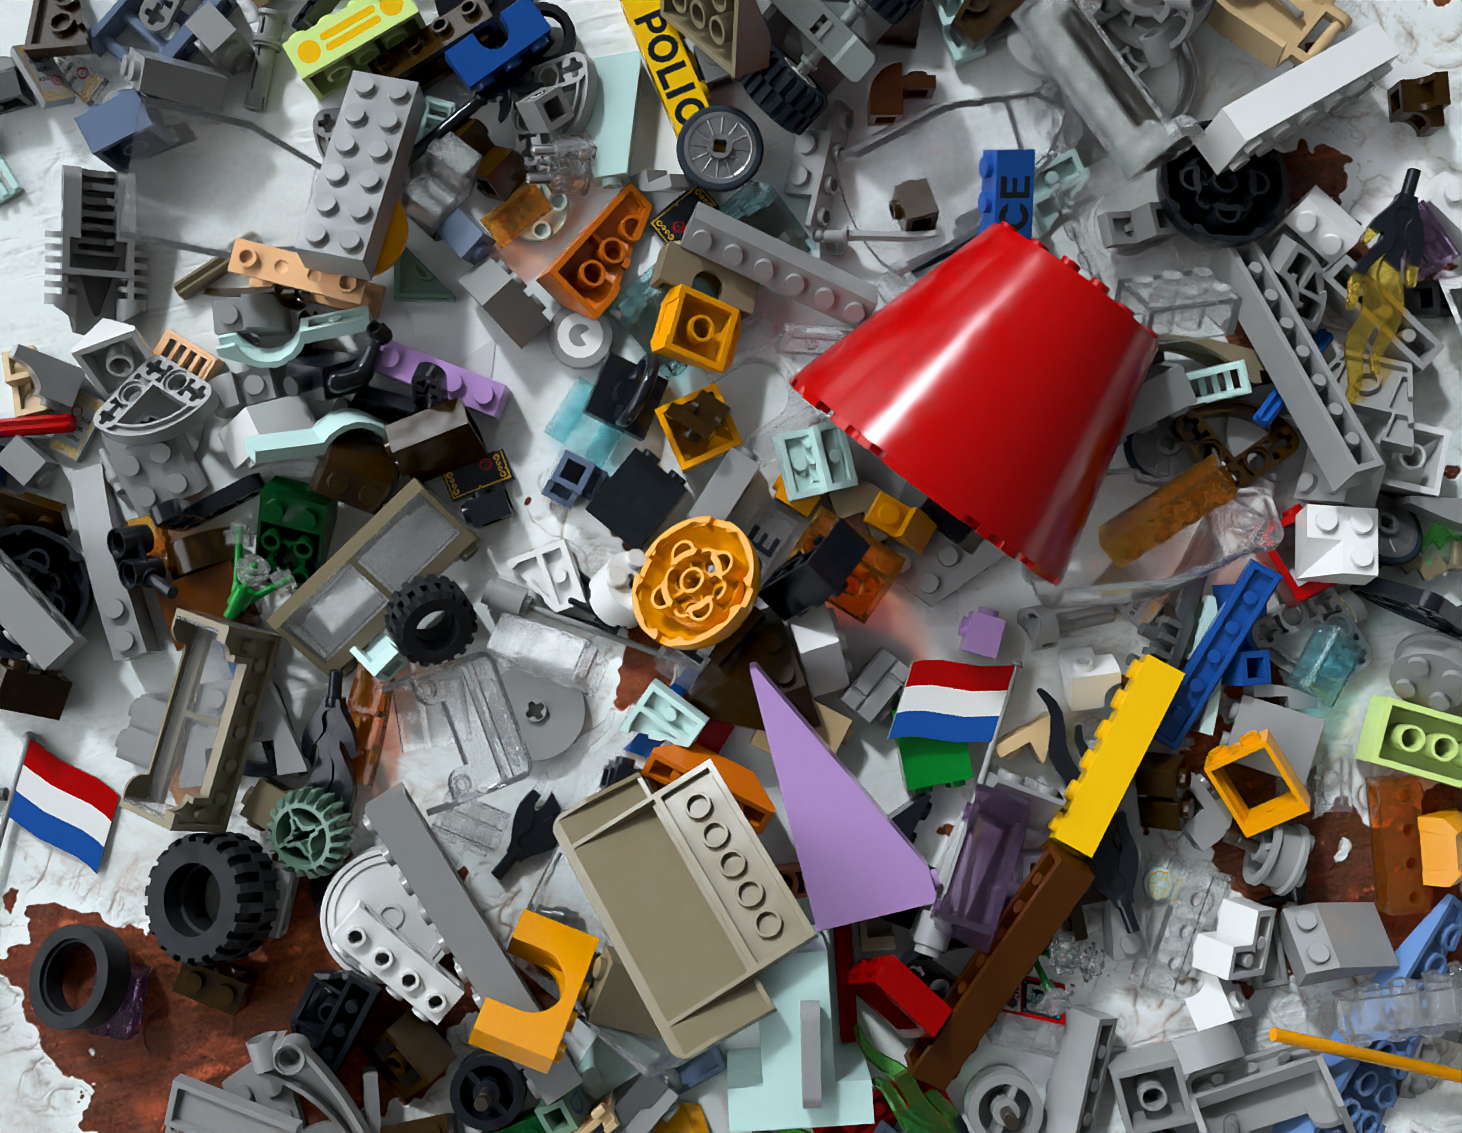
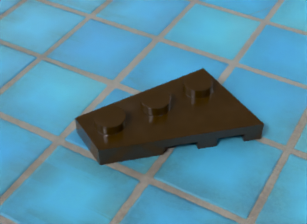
(981, 18)
(57, 30)
(34, 511)

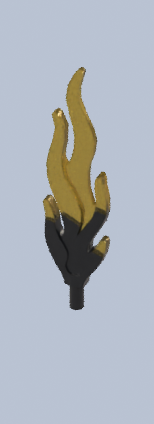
(1380, 271)

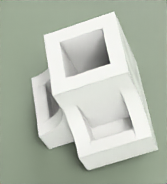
(1087, 677)
(1217, 1003)

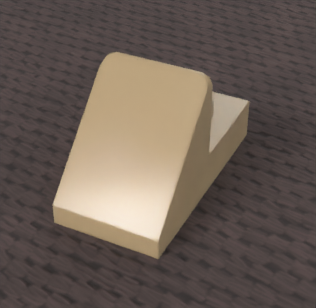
(1033, 733)

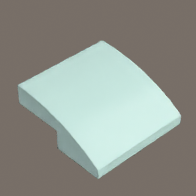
(815, 461)

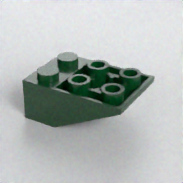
(294, 527)

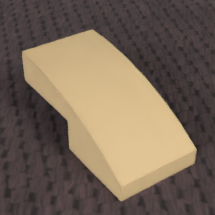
(22, 388)

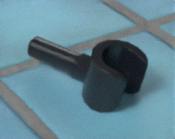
(1296, 895)

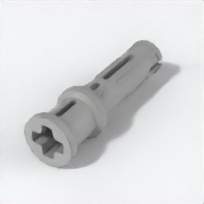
(267, 45)

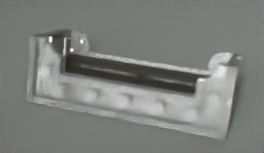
(1104, 86)

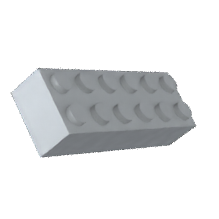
(361, 175)

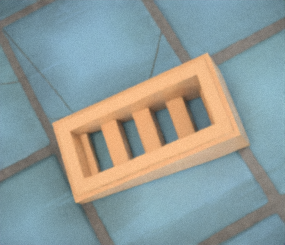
(209, 370)

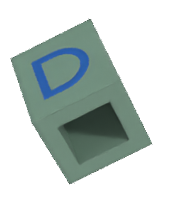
(565, 1113)

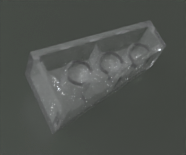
(1401, 1008)

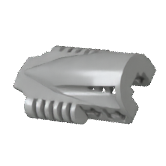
(93, 257)

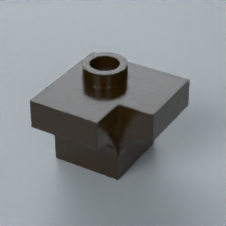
(1420, 102)
(699, 418)

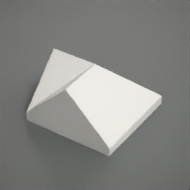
(111, 354)

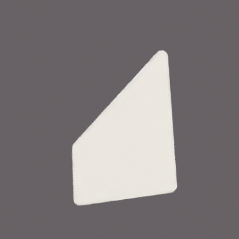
(481, 360)

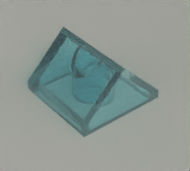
(1325, 664)

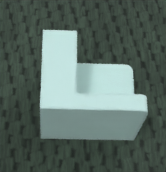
(381, 658)

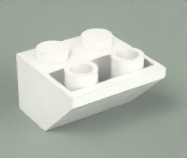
(1318, 226)

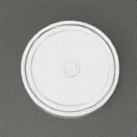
(377, 884)

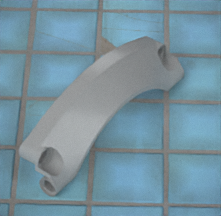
(305, 1076)

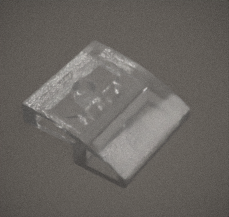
(420, 724)
(1328, 779)

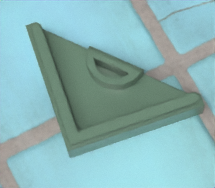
(417, 283)

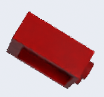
(1288, 588)
(898, 996)

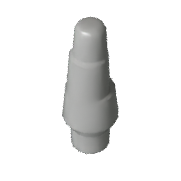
(110, 473)

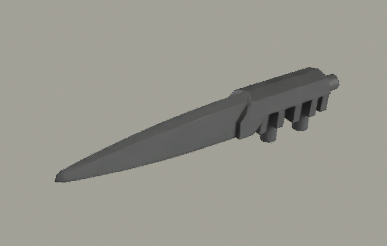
(1173, 626)

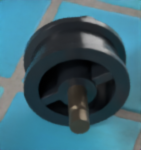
(487, 1091)

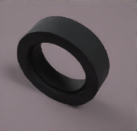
(48, 970)

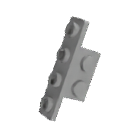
(814, 168)

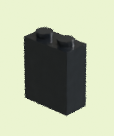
(637, 498)

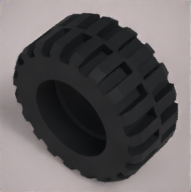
(178, 898)

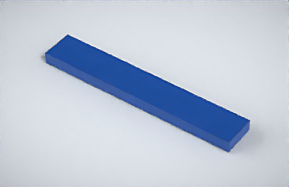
(1217, 650)

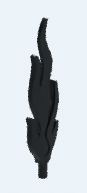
(337, 743)
(1114, 869)

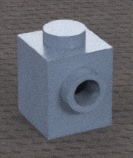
(466, 236)

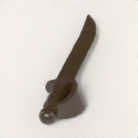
(287, 296)

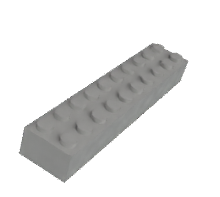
(459, 922)

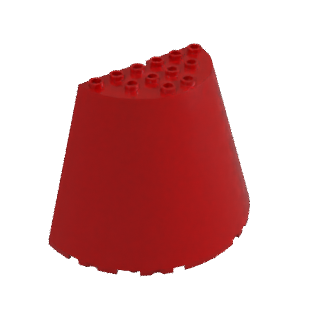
(994, 391)

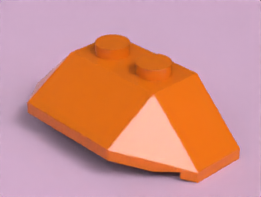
(674, 761)

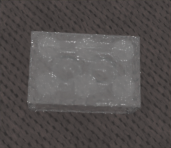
(1181, 304)

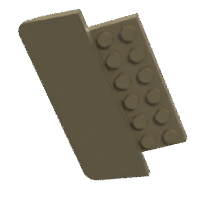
(685, 901)

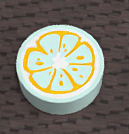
(1153, 881)

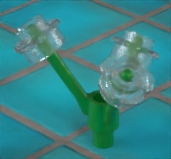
(251, 572)

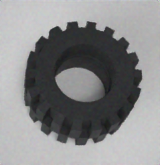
(415, 603)

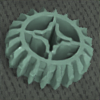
(320, 851)

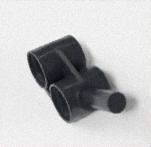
(136, 569)

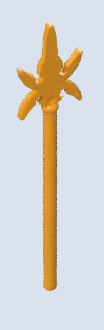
(1365, 1054)

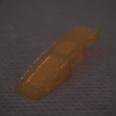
(370, 714)

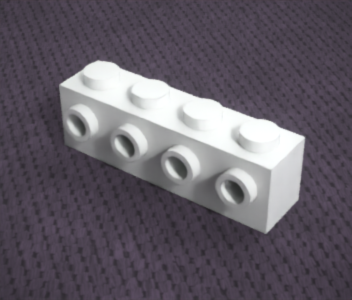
(397, 962)

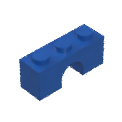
(478, 65)
(1250, 663)

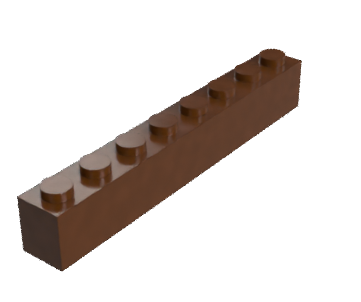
(992, 978)

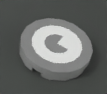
(579, 340)

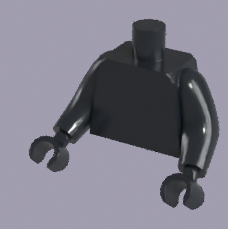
(331, 373)

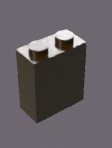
(435, 441)

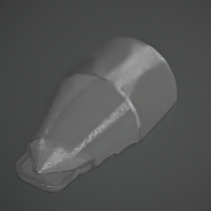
(946, 148)
(210, 180)
(1214, 542)

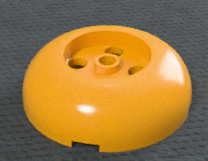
(682, 592)

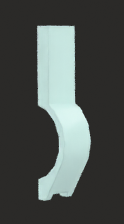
(311, 330)
(311, 441)

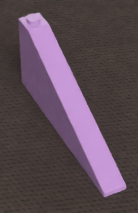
(846, 844)

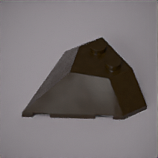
(729, 692)

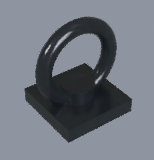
(627, 394)

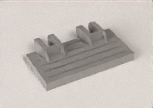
(208, 1109)

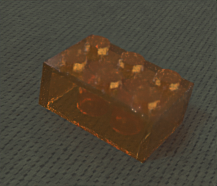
(870, 577)

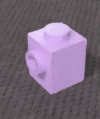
(981, 632)

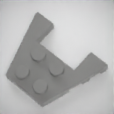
(1382, 397)
(943, 564)
(275, 726)
(273, 1095)

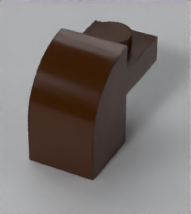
(890, 89)

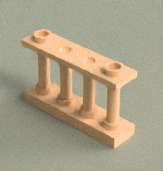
(282, 267)

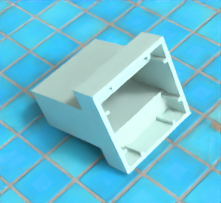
(767, 1080)

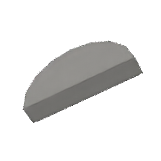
(1415, 1083)

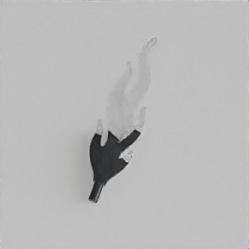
(578, 769)

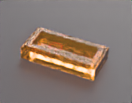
(516, 214)

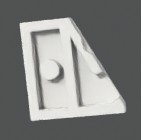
(552, 574)

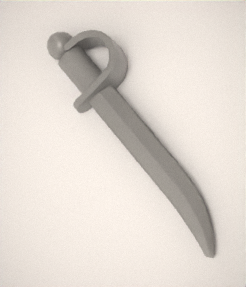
(836, 241)

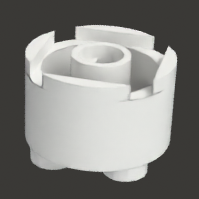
(613, 589)

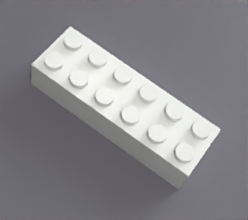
(1297, 99)

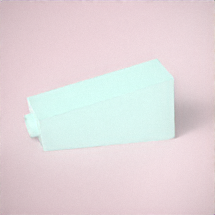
(615, 116)

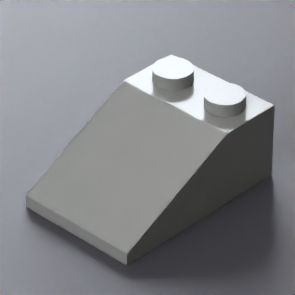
(1334, 941)

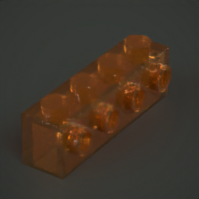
(1167, 511)
(1396, 845)

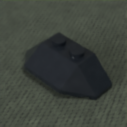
(335, 1013)

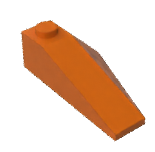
(593, 264)

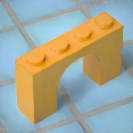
(537, 1036)

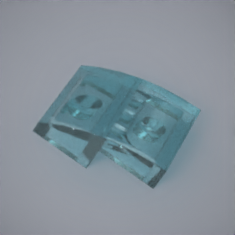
(580, 432)

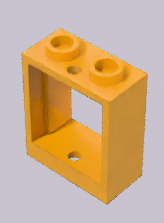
(1268, 813)

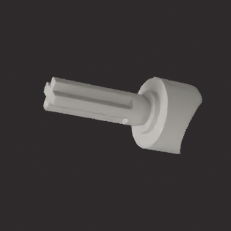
(1044, 625)

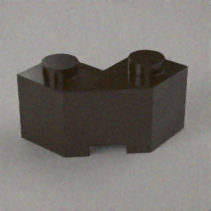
(500, 168)

